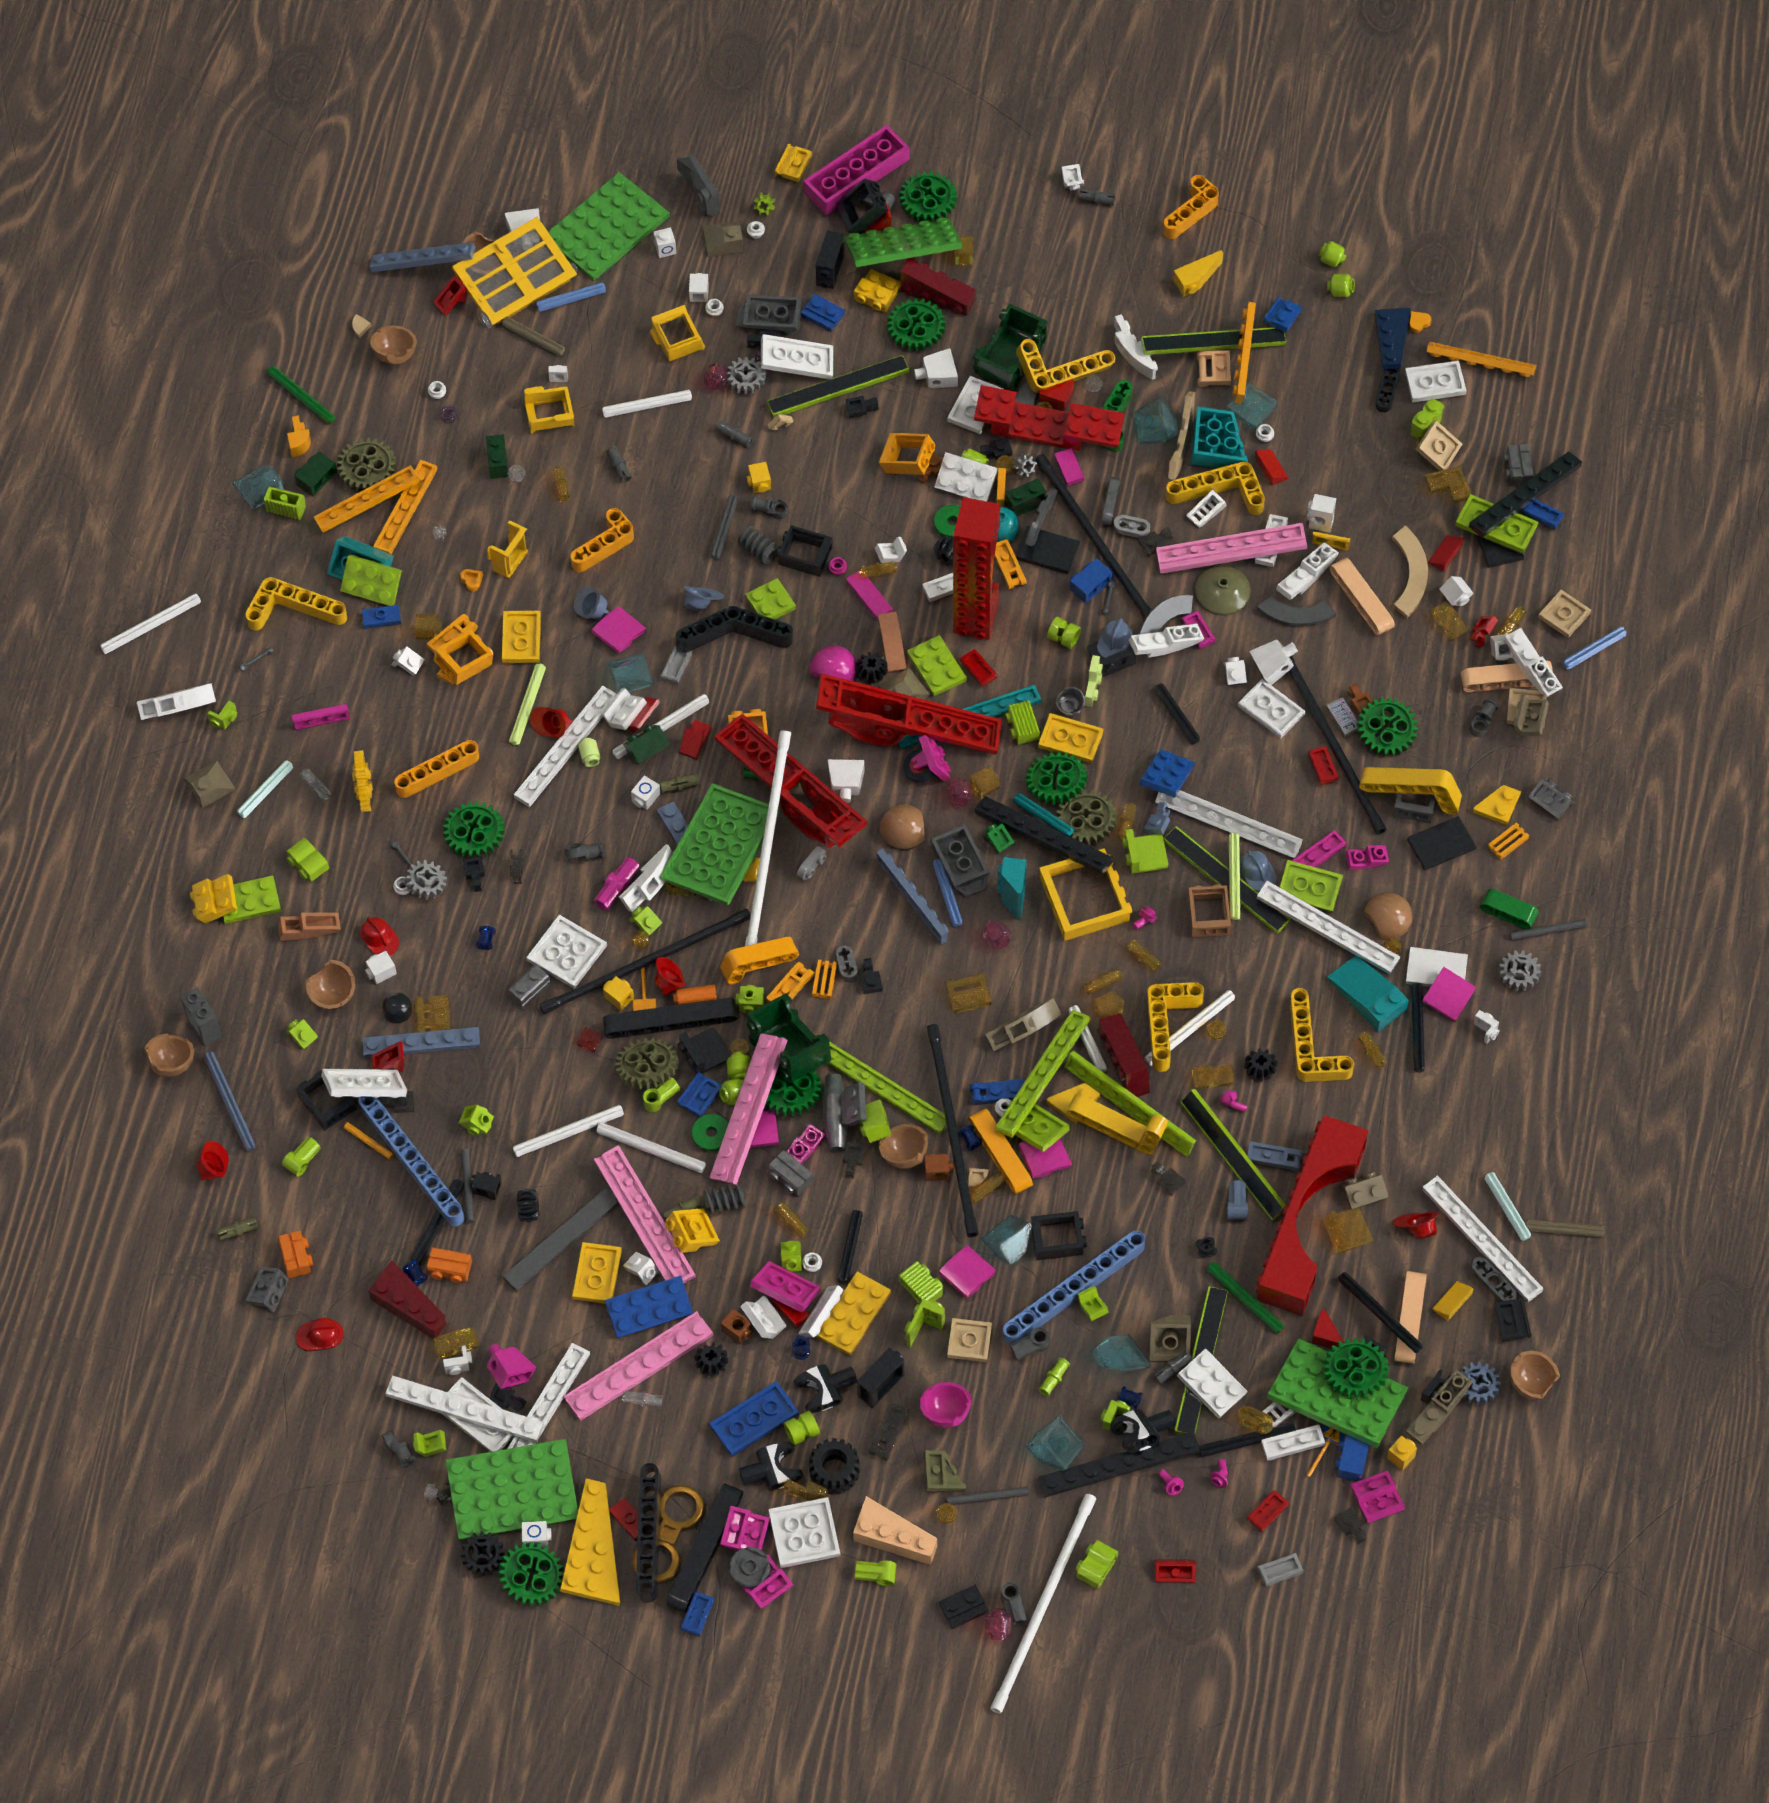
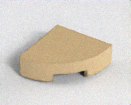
(360, 325)
(780, 420)
(976, 1176)

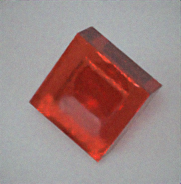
(589, 1039)

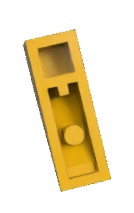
(1194, 275)

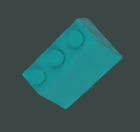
(347, 546)
(1012, 884)

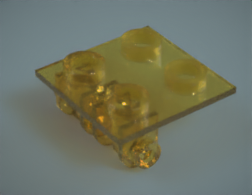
(1347, 1230)

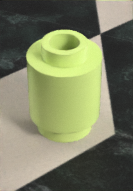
(589, 752)

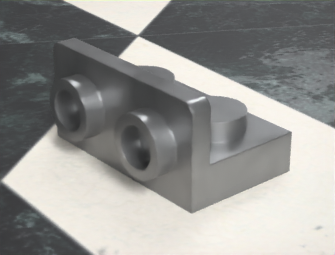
(1550, 798)
(267, 1288)

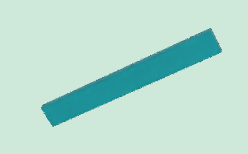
(994, 707)

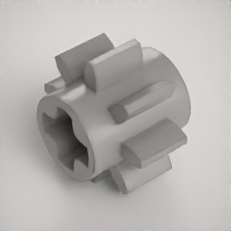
(1024, 465)

